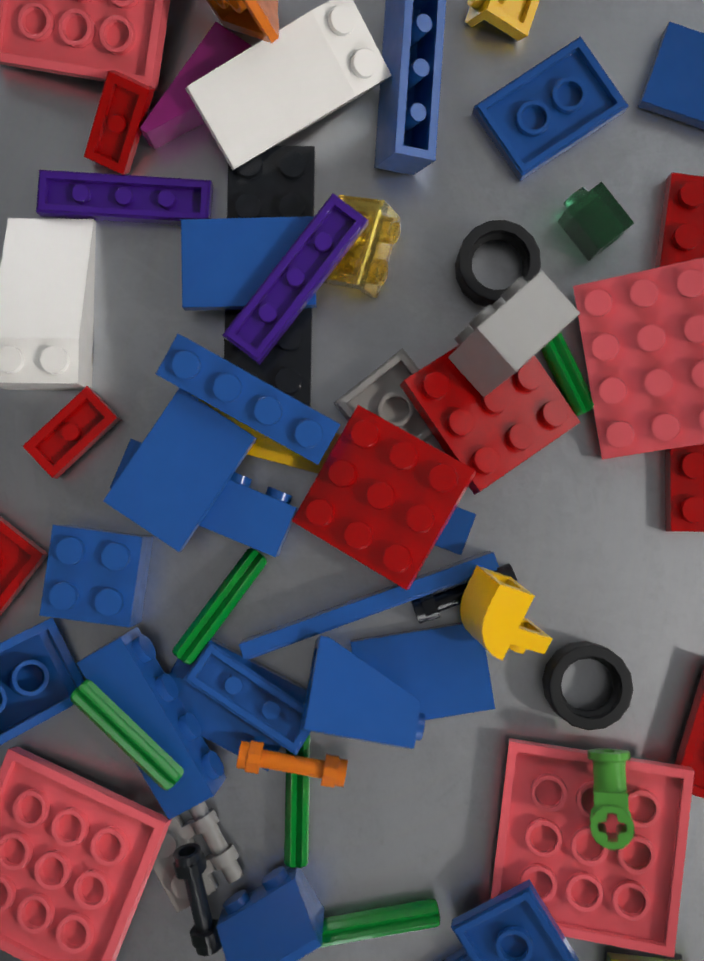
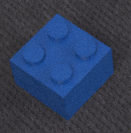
(96, 575)

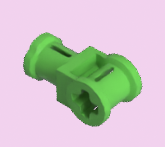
(610, 797)

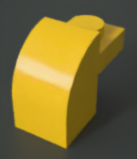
(495, 613)

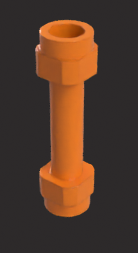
(253, 757)

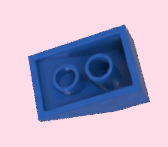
(35, 678)

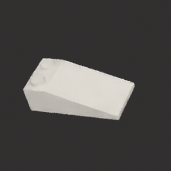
(289, 83)
(47, 304)

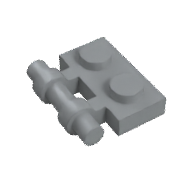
(222, 858)

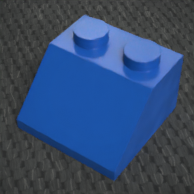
(273, 921)

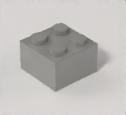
(511, 331)

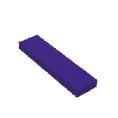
(122, 197)
(296, 279)

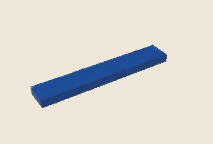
(364, 606)

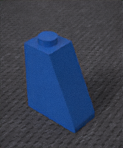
(357, 701)

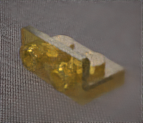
(367, 260)

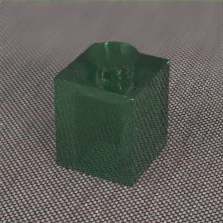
(594, 220)

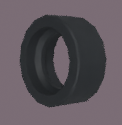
(494, 230)
(615, 705)

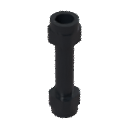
(429, 606)
(189, 866)

